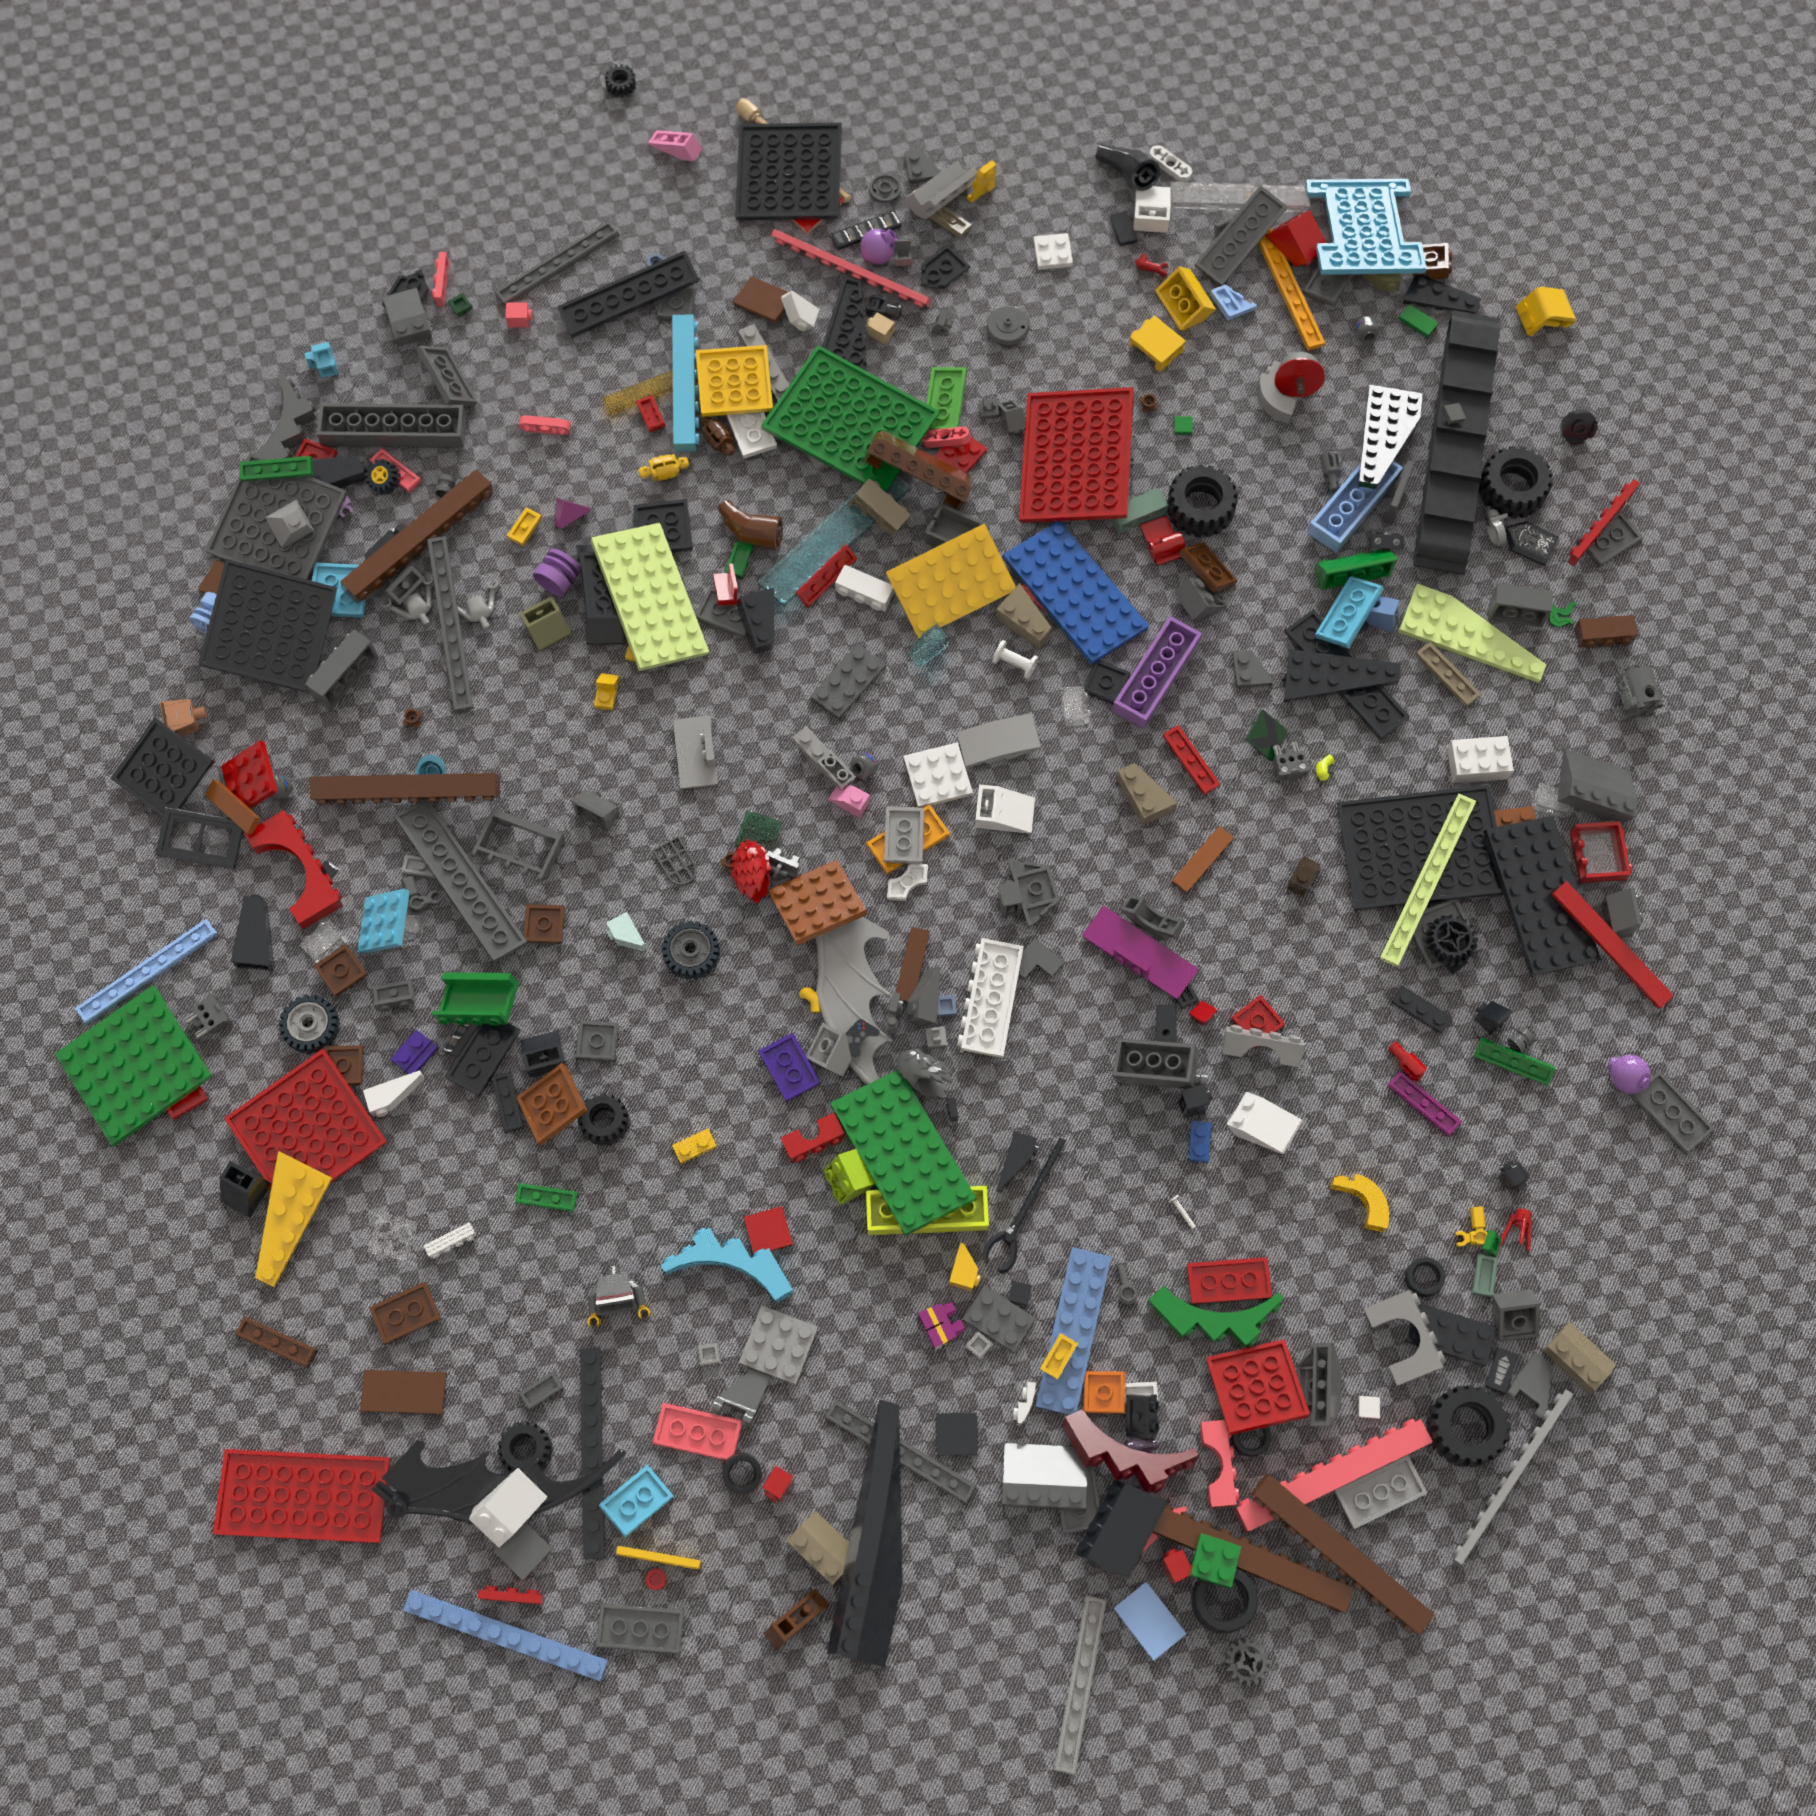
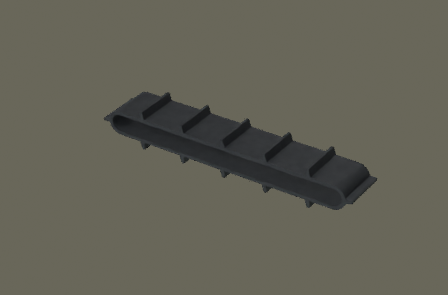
(1457, 448)

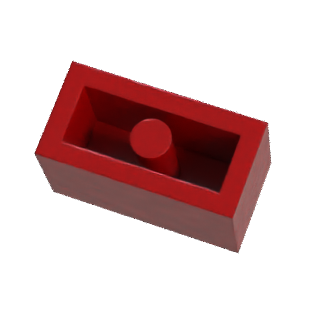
(778, 1485)
(1175, 1565)

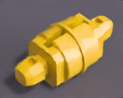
(663, 467)

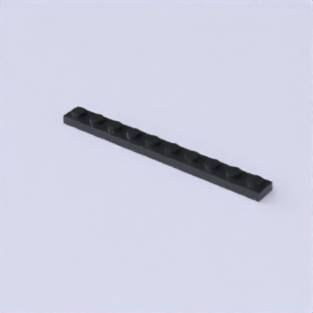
(592, 1451)

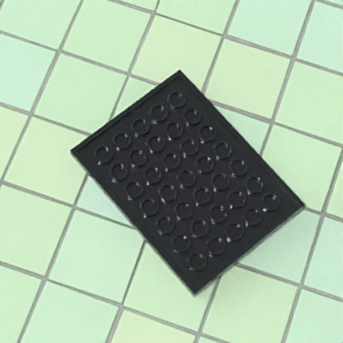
(1393, 836)

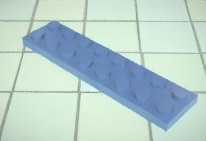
(1076, 1320)

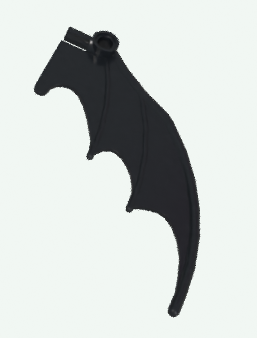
(459, 1488)

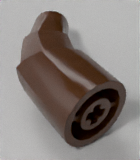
(753, 529)

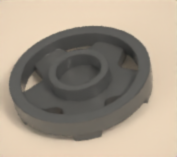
(885, 188)

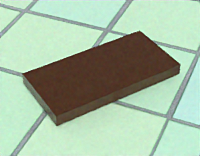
(403, 1392)

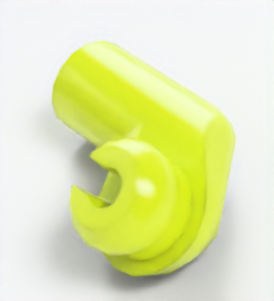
(1322, 767)

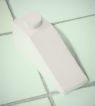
(389, 1094)

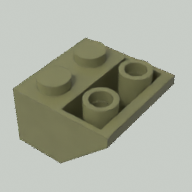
(545, 623)

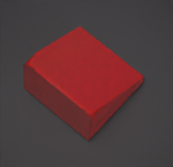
(1203, 1013)

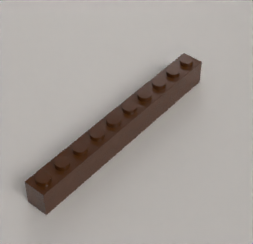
(413, 538)
(405, 787)
(1342, 1554)
(1260, 1562)

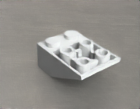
(1152, 210)
(1004, 810)

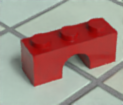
(799, 1147)

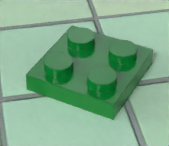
(1215, 1560)

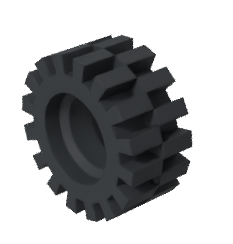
(618, 73)

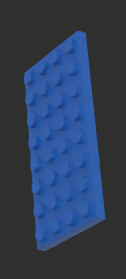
(1075, 592)

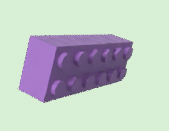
(1156, 672)

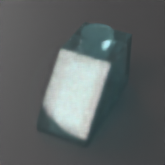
(929, 645)

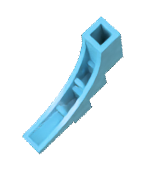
(733, 1255)

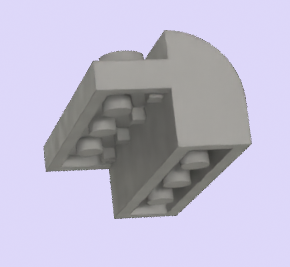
(940, 190)

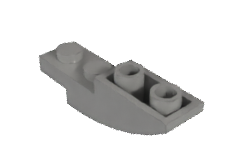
(823, 759)

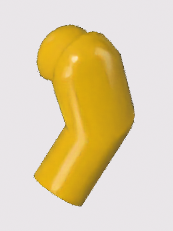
(810, 995)

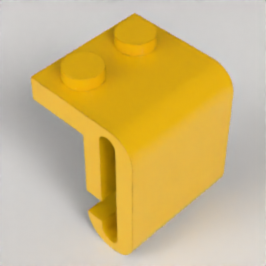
(1545, 308)

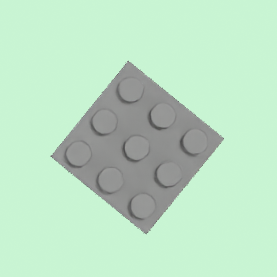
(778, 1345)

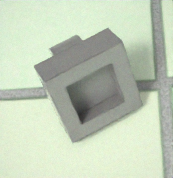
(936, 1037)

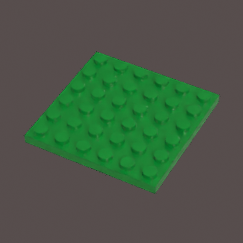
(133, 1065)

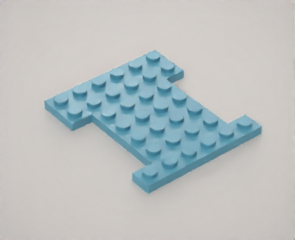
(1365, 228)

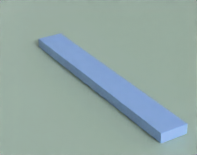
(146, 971)

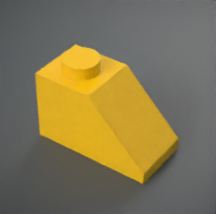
(964, 1270)

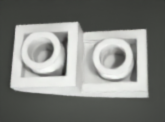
(1023, 1408)

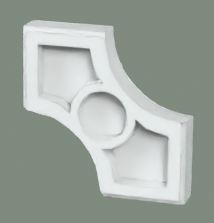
(900, 887)

